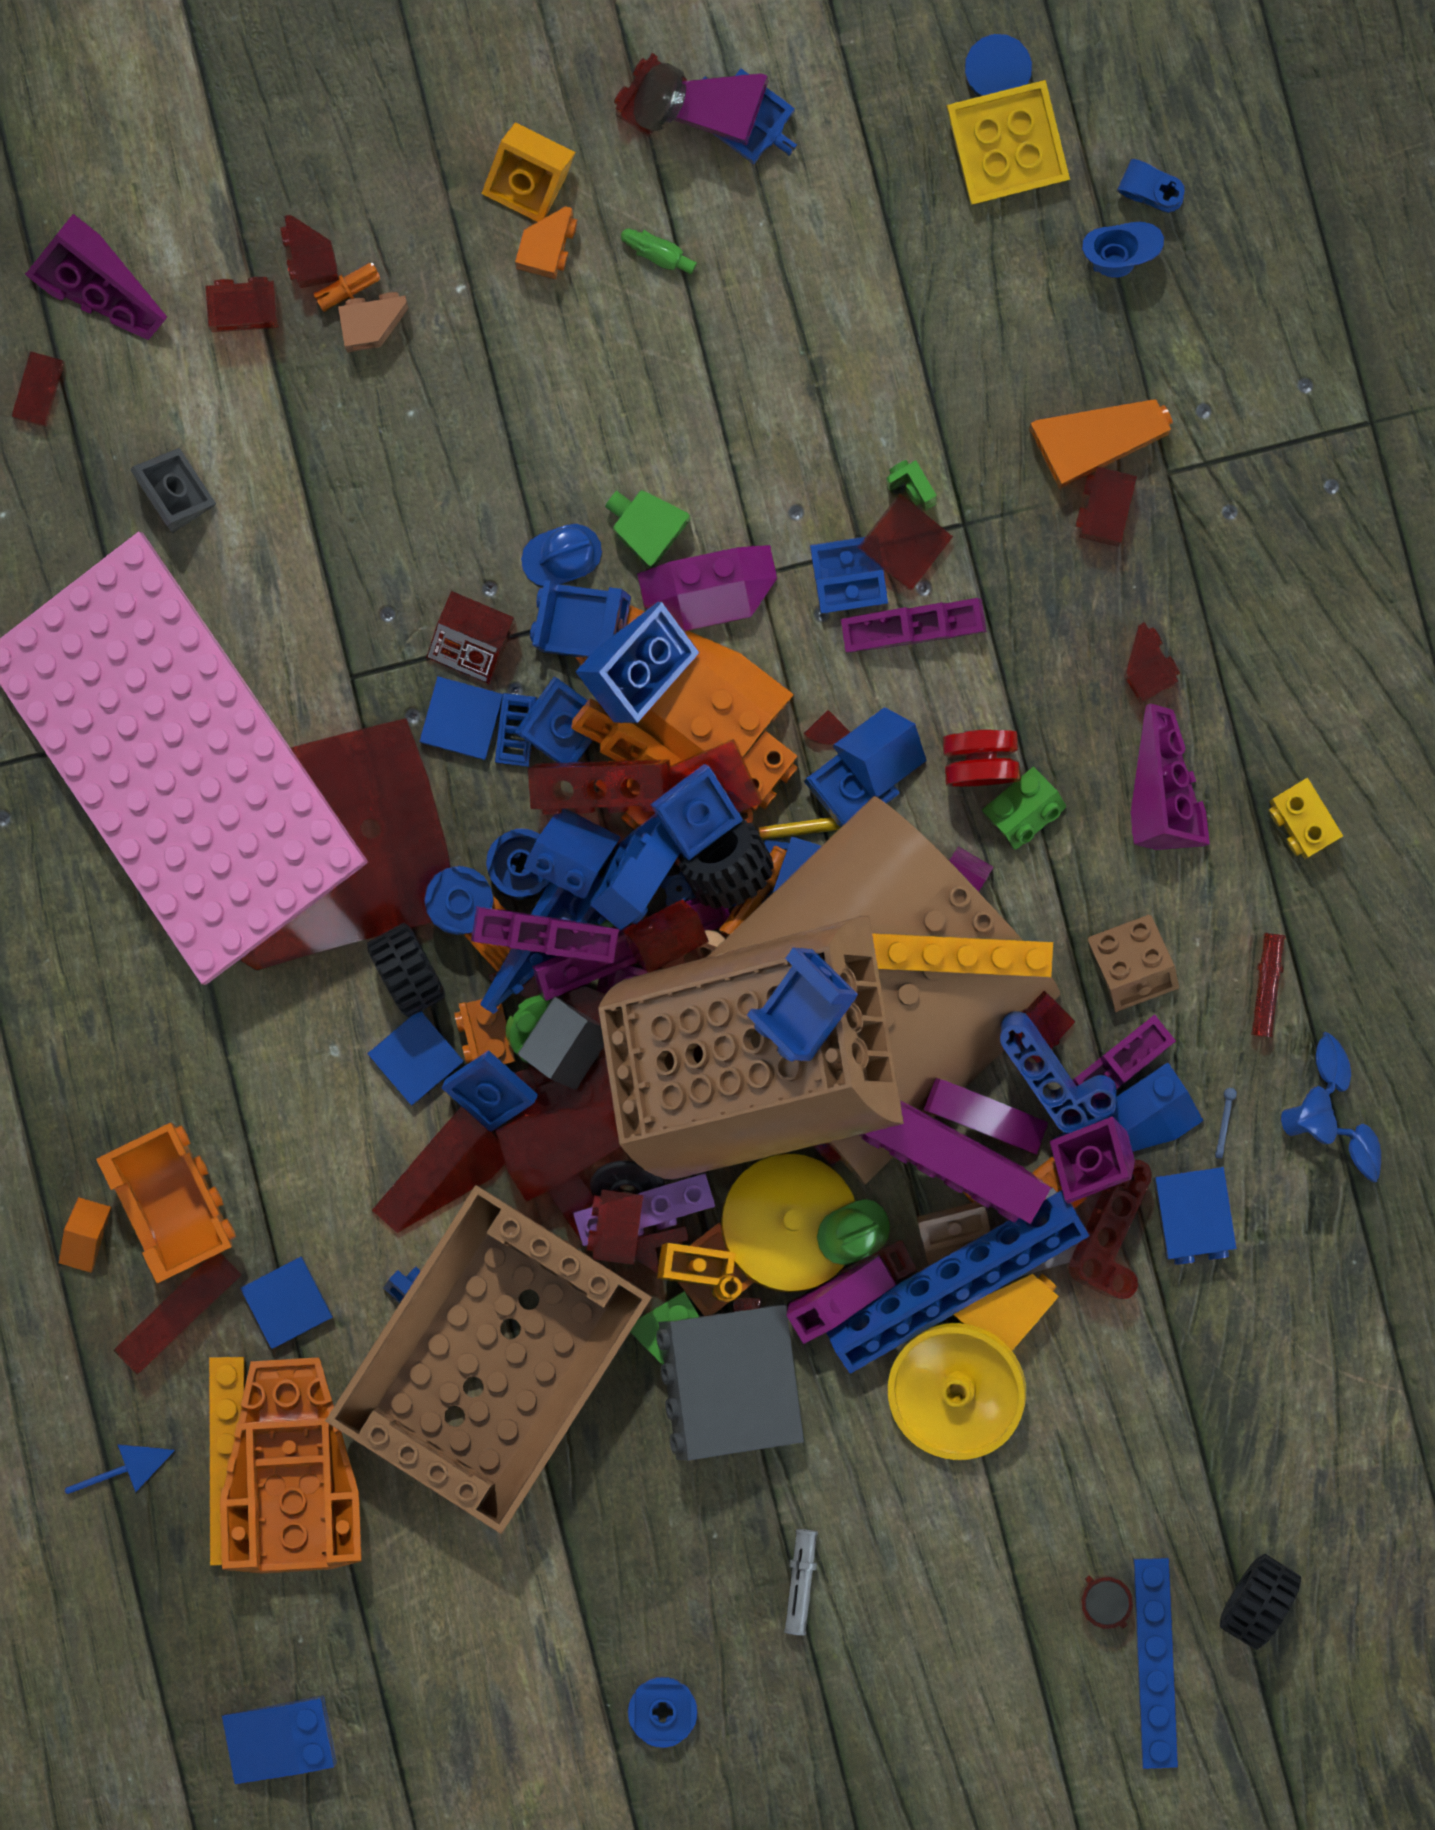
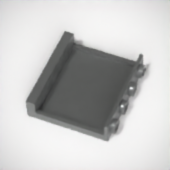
(730, 1382)

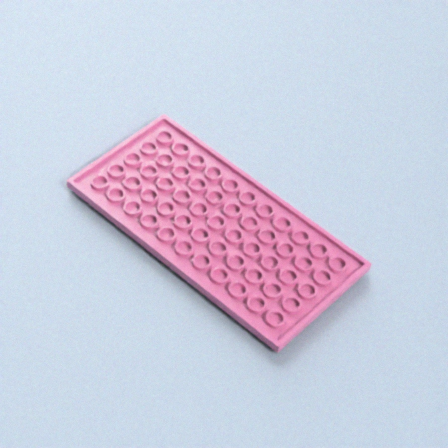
(174, 759)

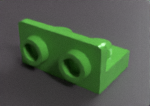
(918, 486)

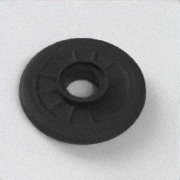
(623, 1173)

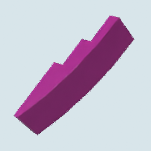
(913, 625)
(545, 934)
(1128, 1056)
(986, 1116)

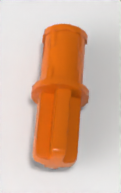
(347, 286)

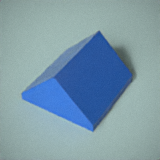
(882, 751)

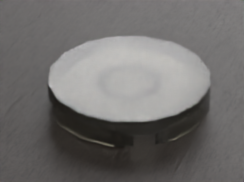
(659, 96)

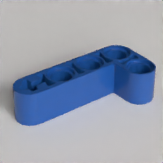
(1051, 1070)

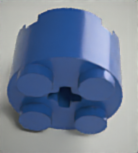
(504, 874)

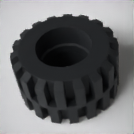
(729, 868)
(405, 970)
(1260, 1601)

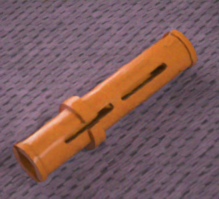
(742, 911)

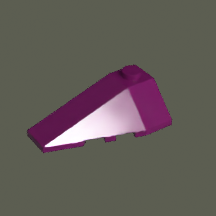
(90, 273)
(1163, 798)

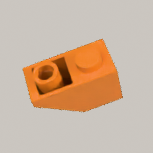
(544, 243)

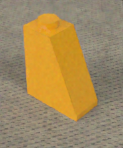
(1012, 1308)

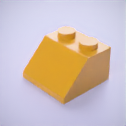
(527, 172)

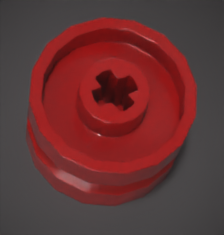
(980, 753)

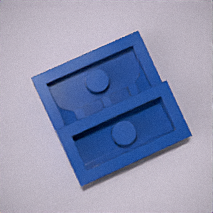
(846, 576)

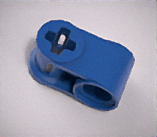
(1146, 185)

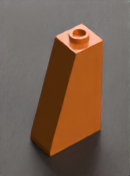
(1095, 438)

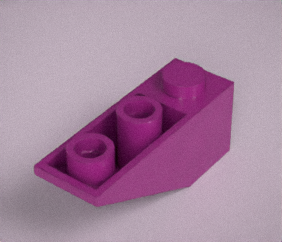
(838, 1299)

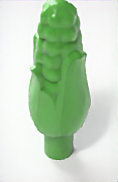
(657, 250)

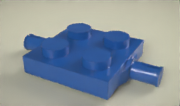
(767, 128)

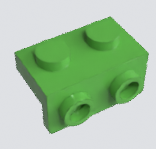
(1025, 808)

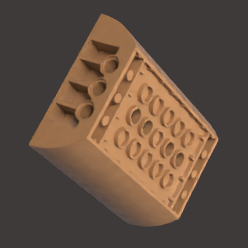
(743, 1099)
(453, 1332)

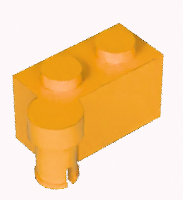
(700, 1267)

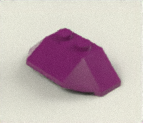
(711, 586)

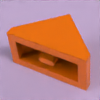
(84, 1234)

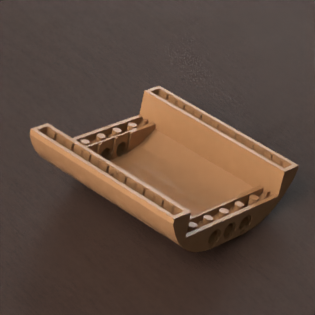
(935, 1020)

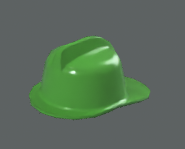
(853, 1232)

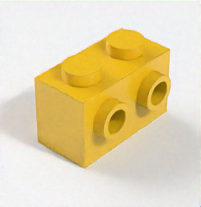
(1304, 819)

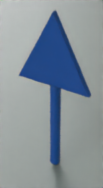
(139, 1462)

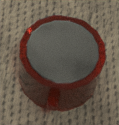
(1106, 1601)

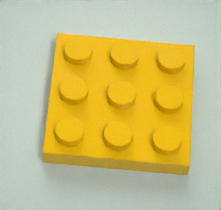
(1008, 142)

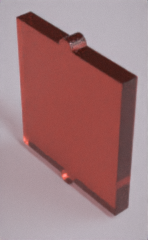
(1049, 1019)

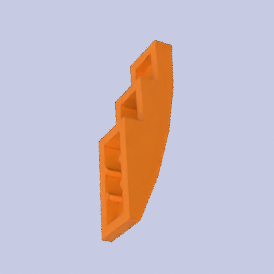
(619, 740)

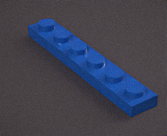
(1155, 1663)

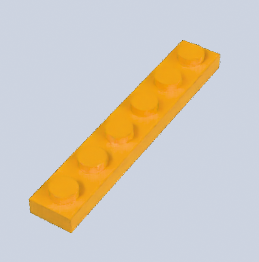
(963, 955)
(225, 1401)

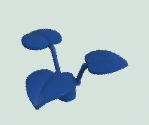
(1317, 1115)

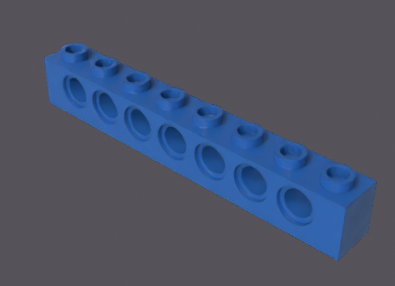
(956, 1282)

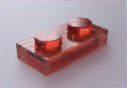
(38, 389)

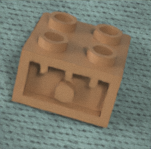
(1134, 962)

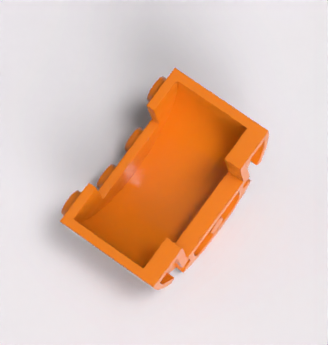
(168, 1200)

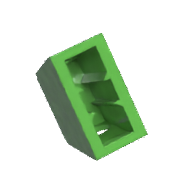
(647, 525)

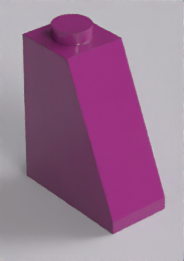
(724, 105)

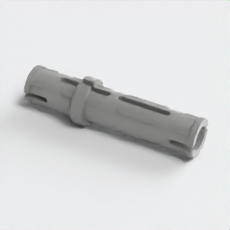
(801, 1580)

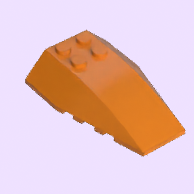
(713, 701)
(289, 1476)

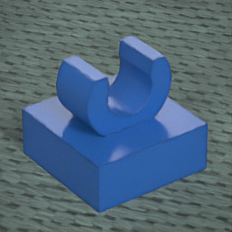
(399, 1285)

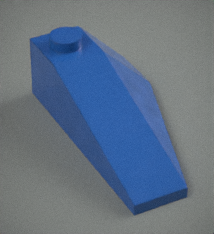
(1155, 1109)

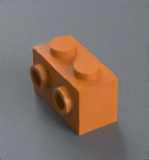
(768, 765)

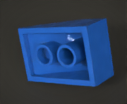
(637, 664)
(279, 1740)

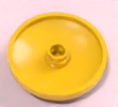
(775, 1221)
(957, 1391)

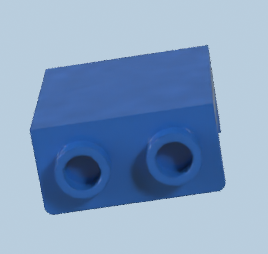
(577, 618)
(571, 852)
(803, 1006)
(1195, 1215)

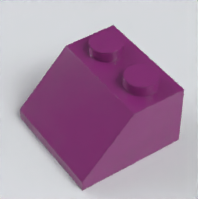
(1093, 1159)

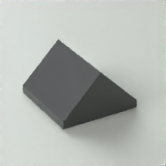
(173, 488)
(563, 1044)

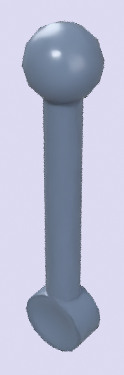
(1229, 1094)

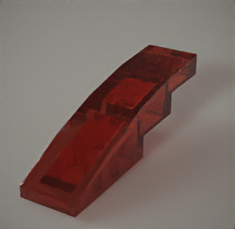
(177, 1313)

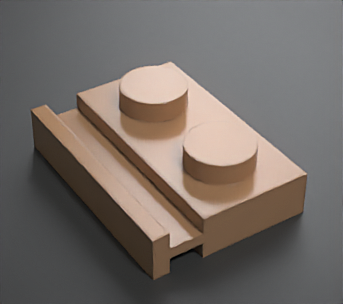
(952, 1229)

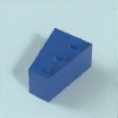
(635, 873)

